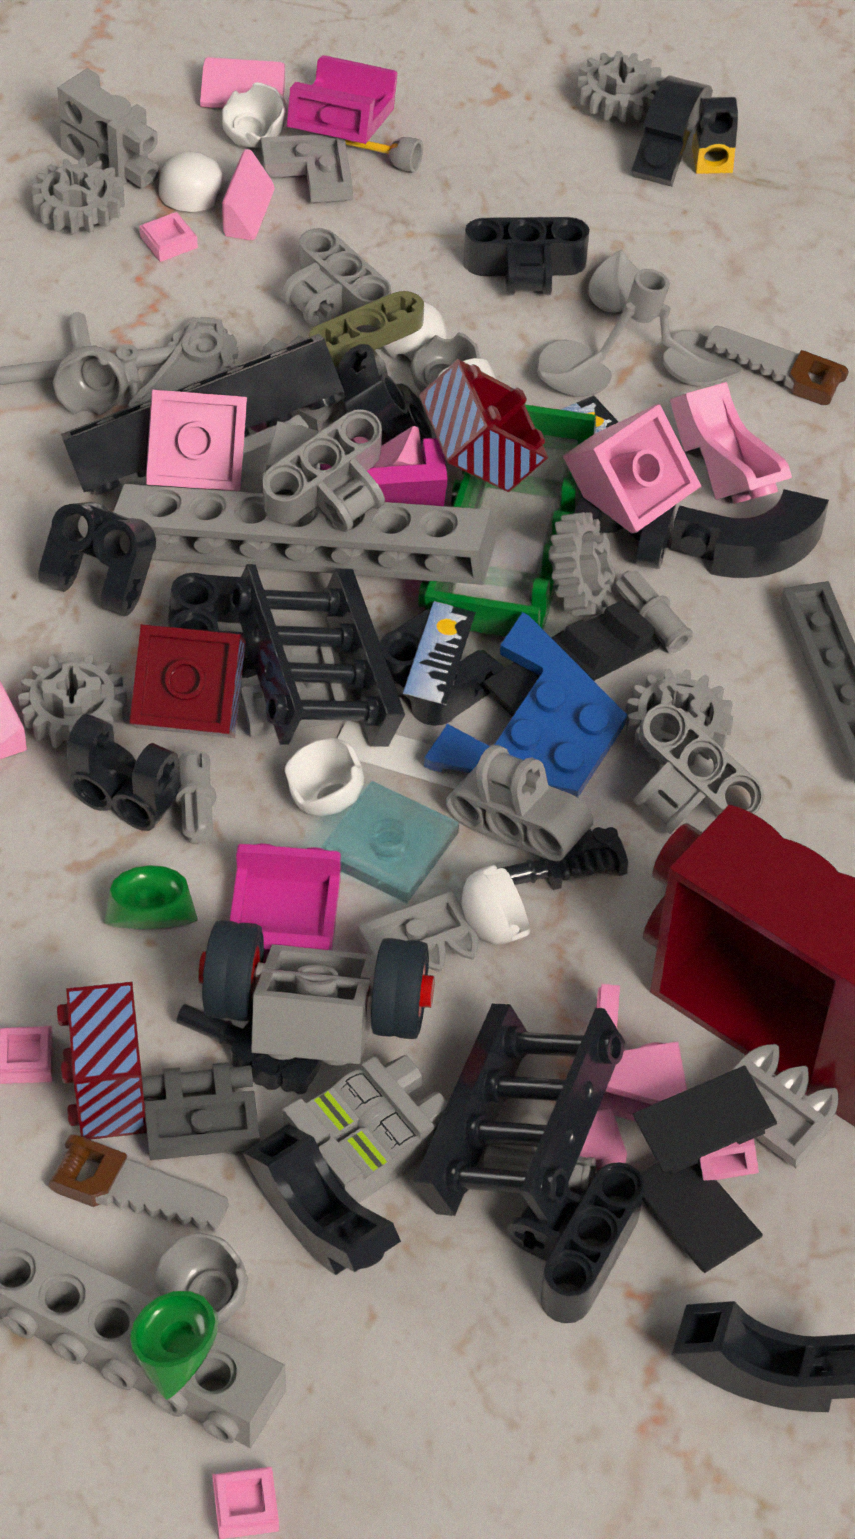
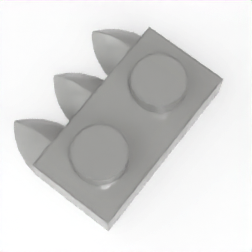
(434, 921)
(799, 1121)

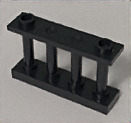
(349, 633)
(488, 1082)

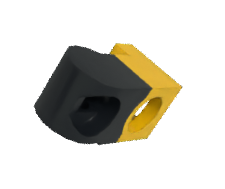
(715, 133)

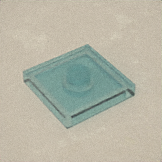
(391, 841)

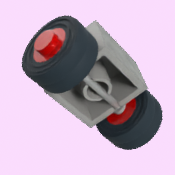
(311, 998)

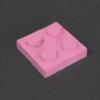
(196, 440)

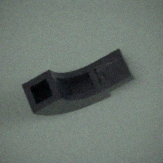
(667, 129)
(752, 544)
(316, 1205)
(763, 1362)

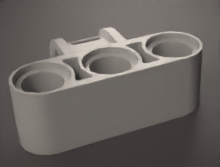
(334, 279)
(340, 491)
(675, 779)
(517, 806)

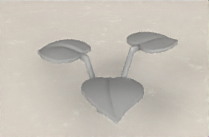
(640, 295)

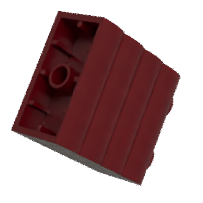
(759, 946)

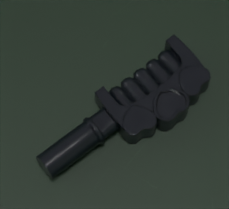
(592, 853)
(290, 1074)

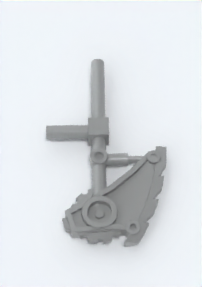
(191, 356)

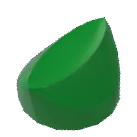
(150, 899)
(173, 1339)

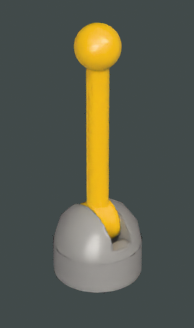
(403, 153)

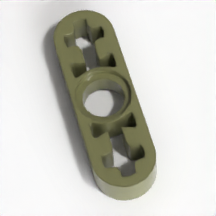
(392, 315)

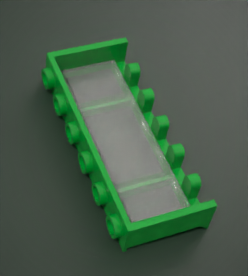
(523, 526)

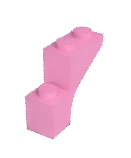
(734, 457)
(655, 1074)

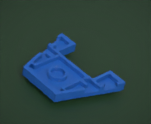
(560, 722)

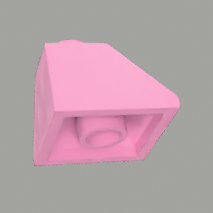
(633, 469)

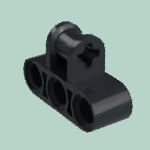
(526, 250)
(562, 1244)

